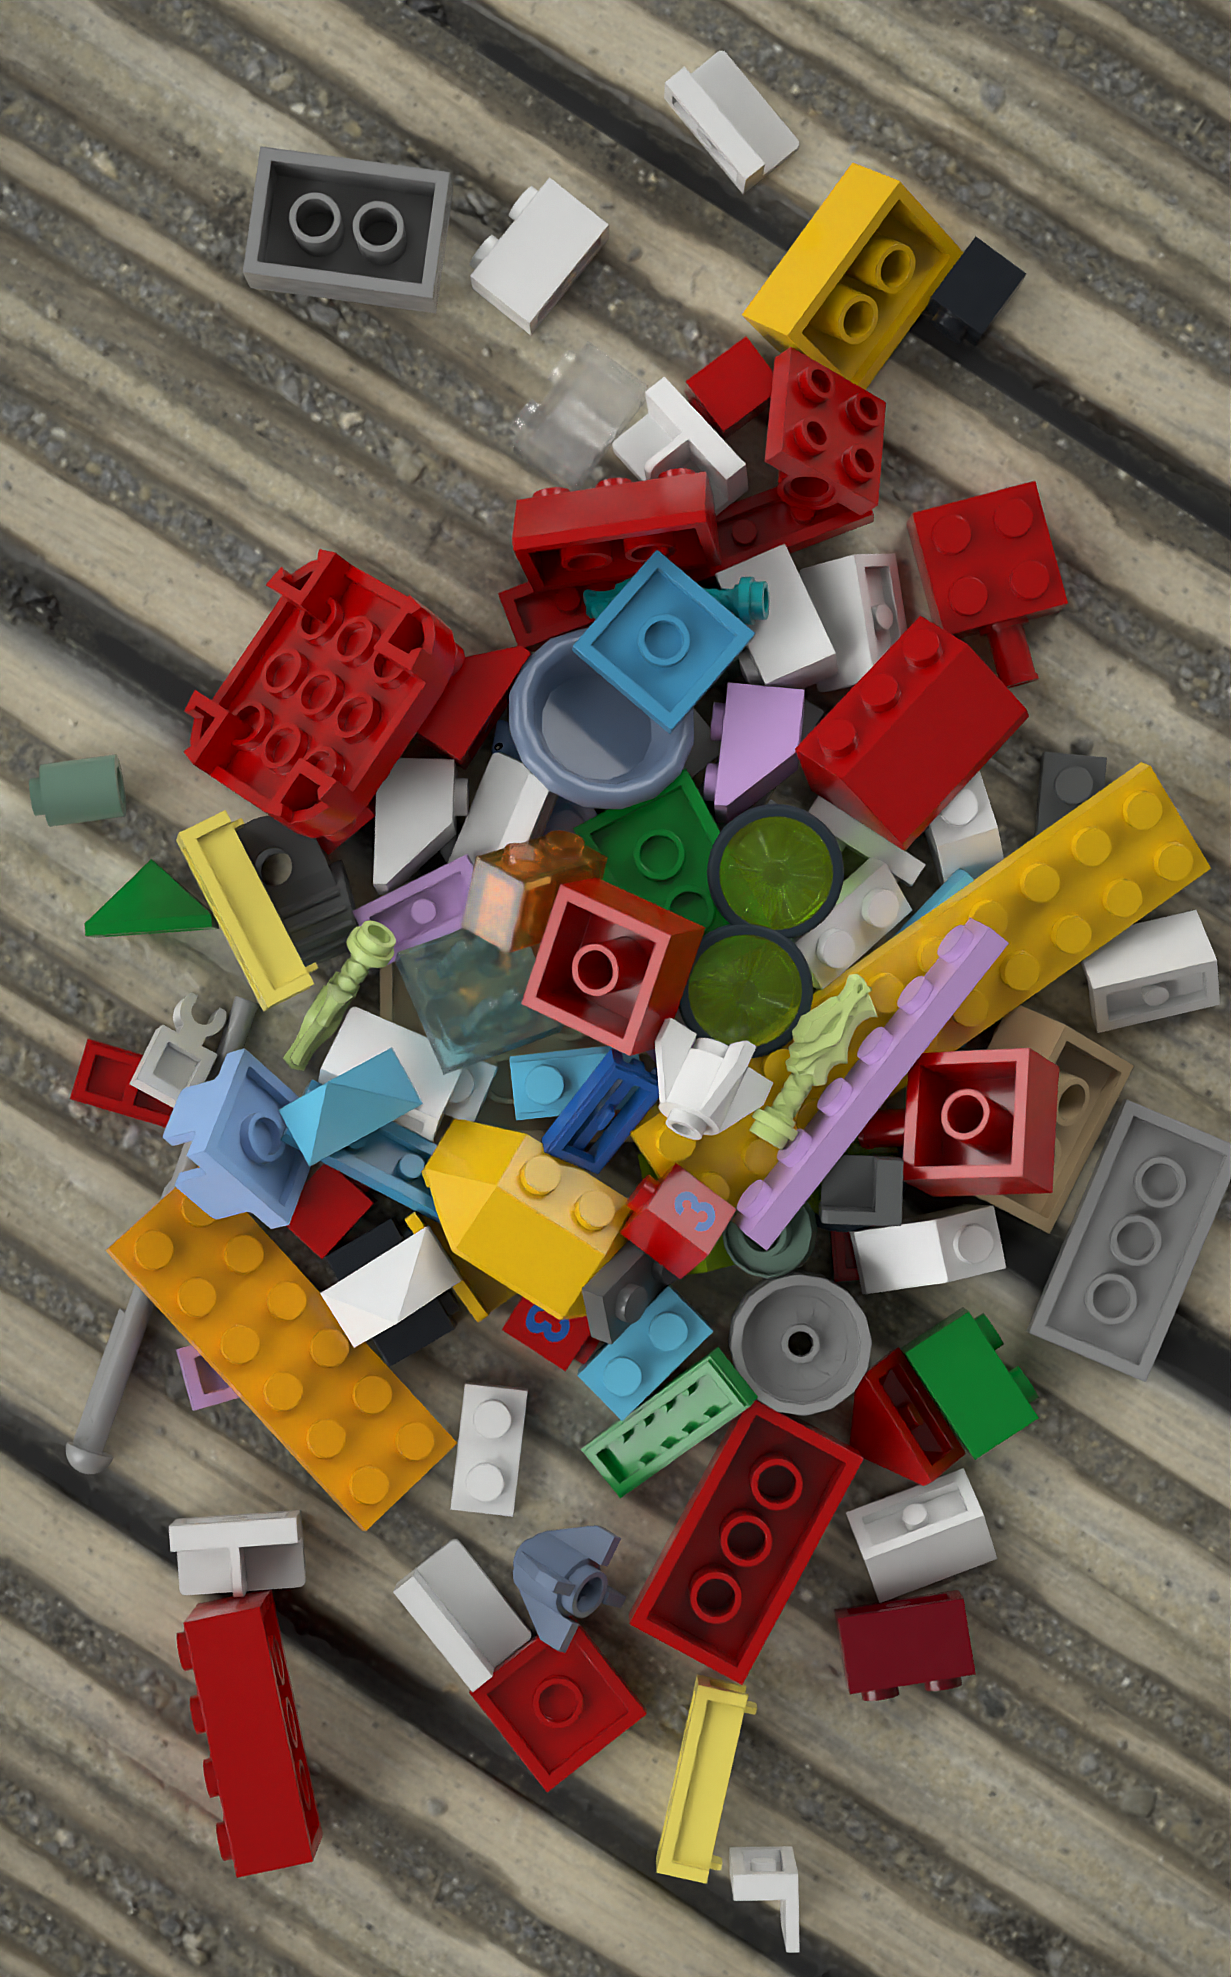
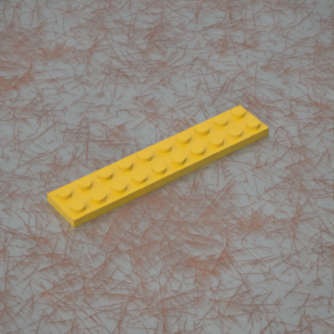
(1046, 899)

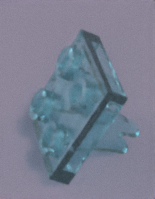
(472, 998)

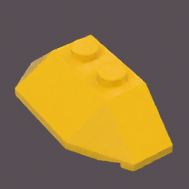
(524, 1214)

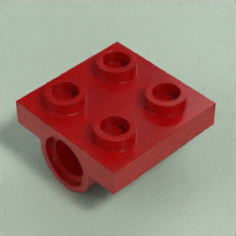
(823, 436)

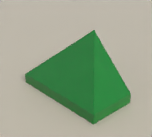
(150, 905)

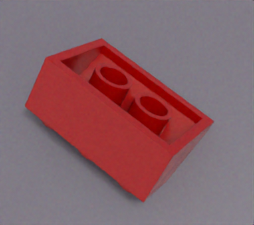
(615, 529)
(910, 733)

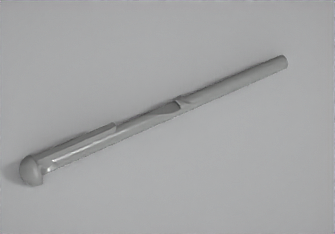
(87, 1448)

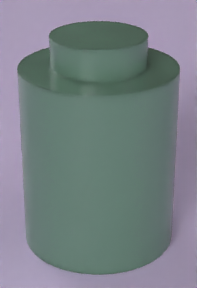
(79, 790)

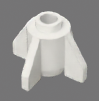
(707, 1084)

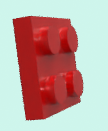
(558, 1705)

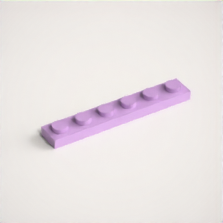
(882, 1064)

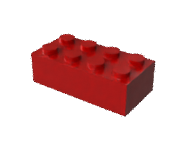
(745, 1539)
(251, 1733)

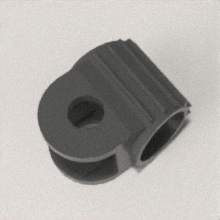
(314, 899)

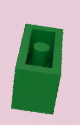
(971, 1381)

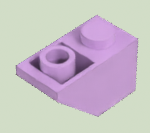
(758, 745)

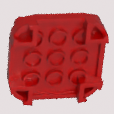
(324, 697)

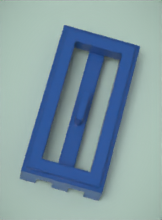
(594, 1108)

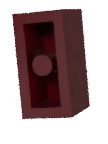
(905, 1644)

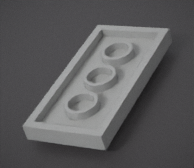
(1134, 1240)

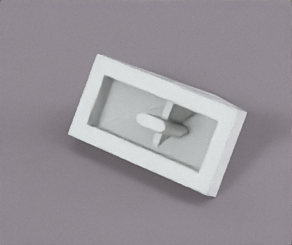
(391, 1286)

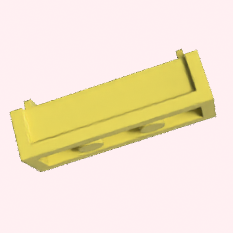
(244, 910)
(702, 1779)

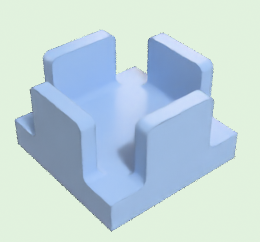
(238, 1143)

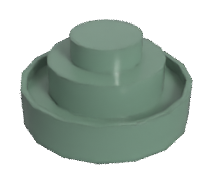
(783, 1256)

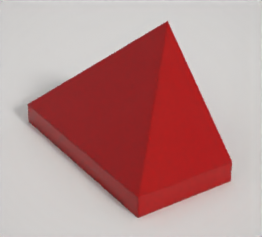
(900, 1424)

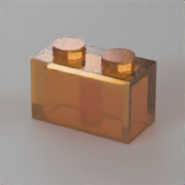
(518, 886)

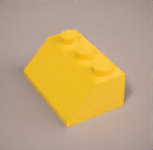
(855, 277)

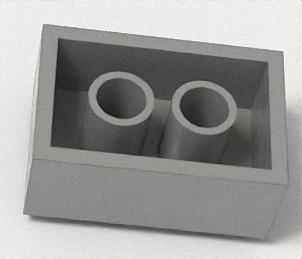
(348, 229)

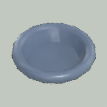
(587, 735)

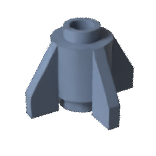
(563, 1578)

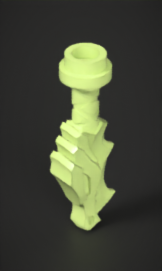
(369, 947)
(818, 1045)

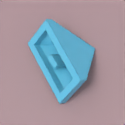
(350, 1106)

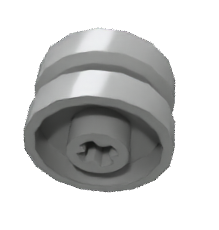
(835, 1328)

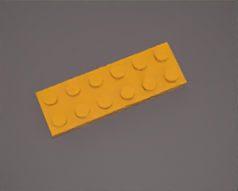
(284, 1353)

